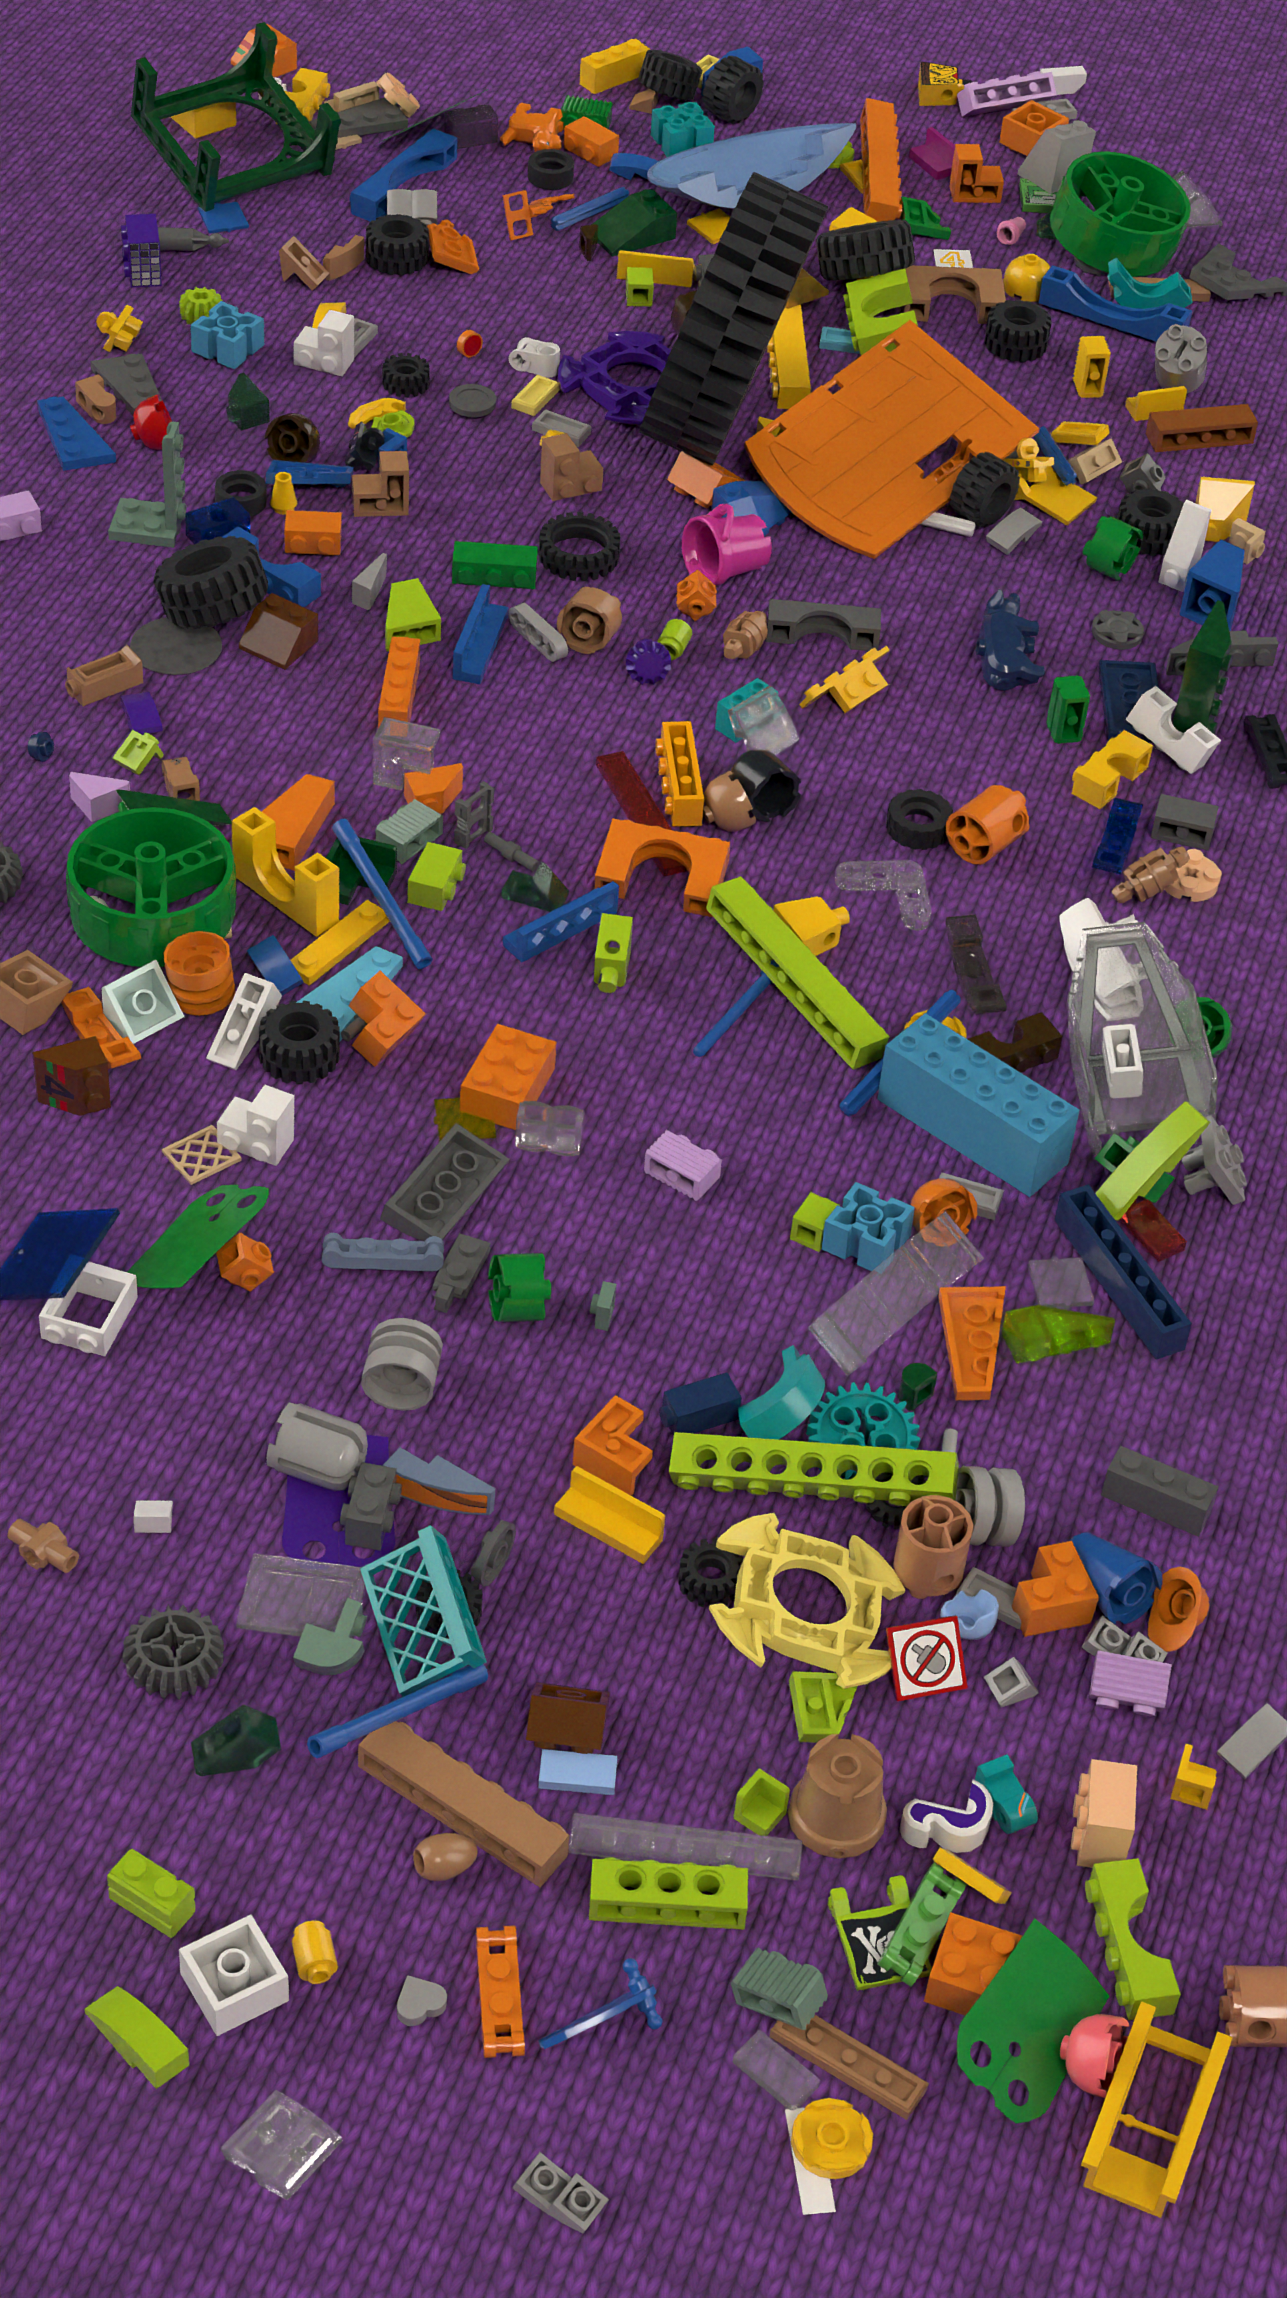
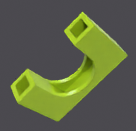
(871, 297)

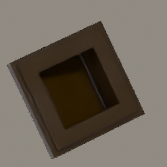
(588, 240)

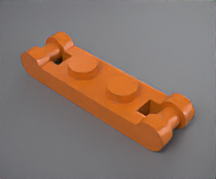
(499, 1992)

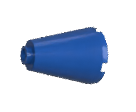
(1119, 1577)

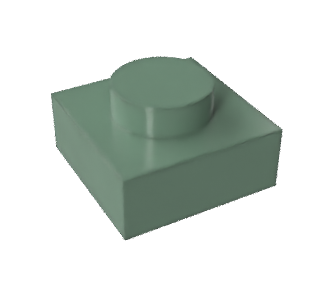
(603, 1305)

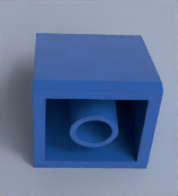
(1213, 579)

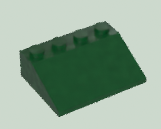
(1204, 673)

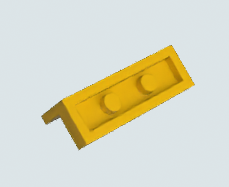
(666, 269)
(611, 1515)

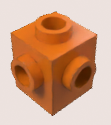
(696, 595)
(245, 1262)

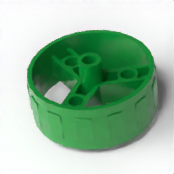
(1136, 214)
(151, 862)

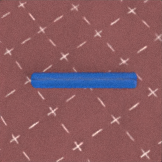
(589, 209)
(1051, 449)

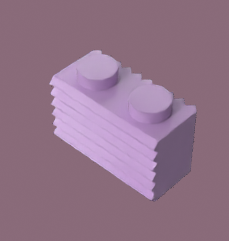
(682, 1164)
(1129, 1682)

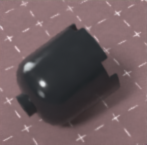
(767, 783)

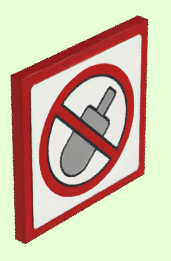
(926, 1658)

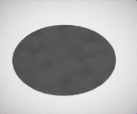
(175, 649)

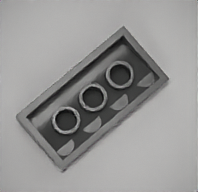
(444, 1186)

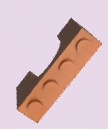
(633, 843)

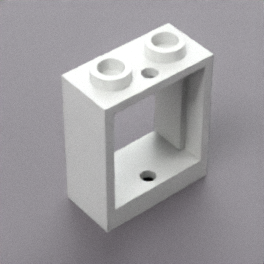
(114, 1287)

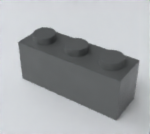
(1159, 1491)

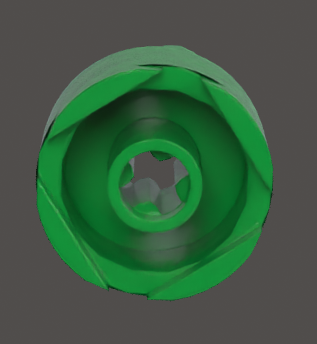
(1113, 547)
(518, 1287)

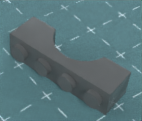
(854, 625)

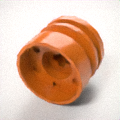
(200, 972)

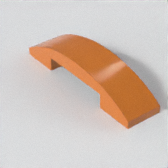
(88, 1020)

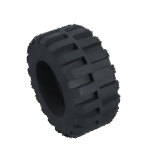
(865, 250)
(211, 582)

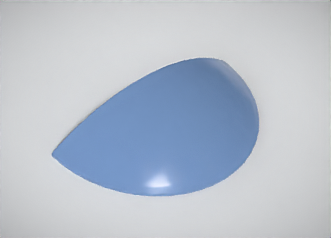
(721, 169)

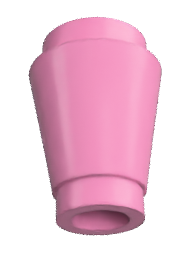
(1011, 230)

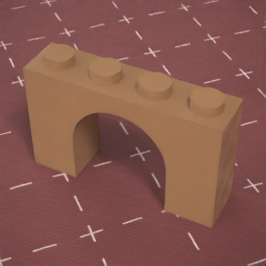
(979, 285)

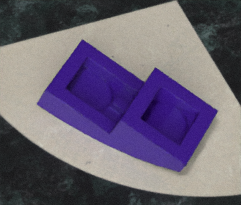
(141, 713)

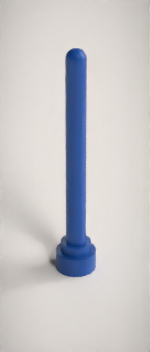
(733, 1014)

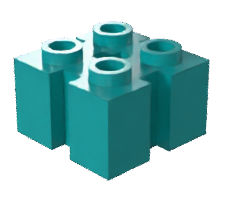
(681, 128)

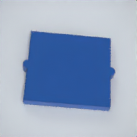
(224, 218)

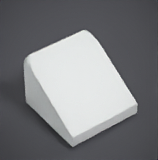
(153, 1516)

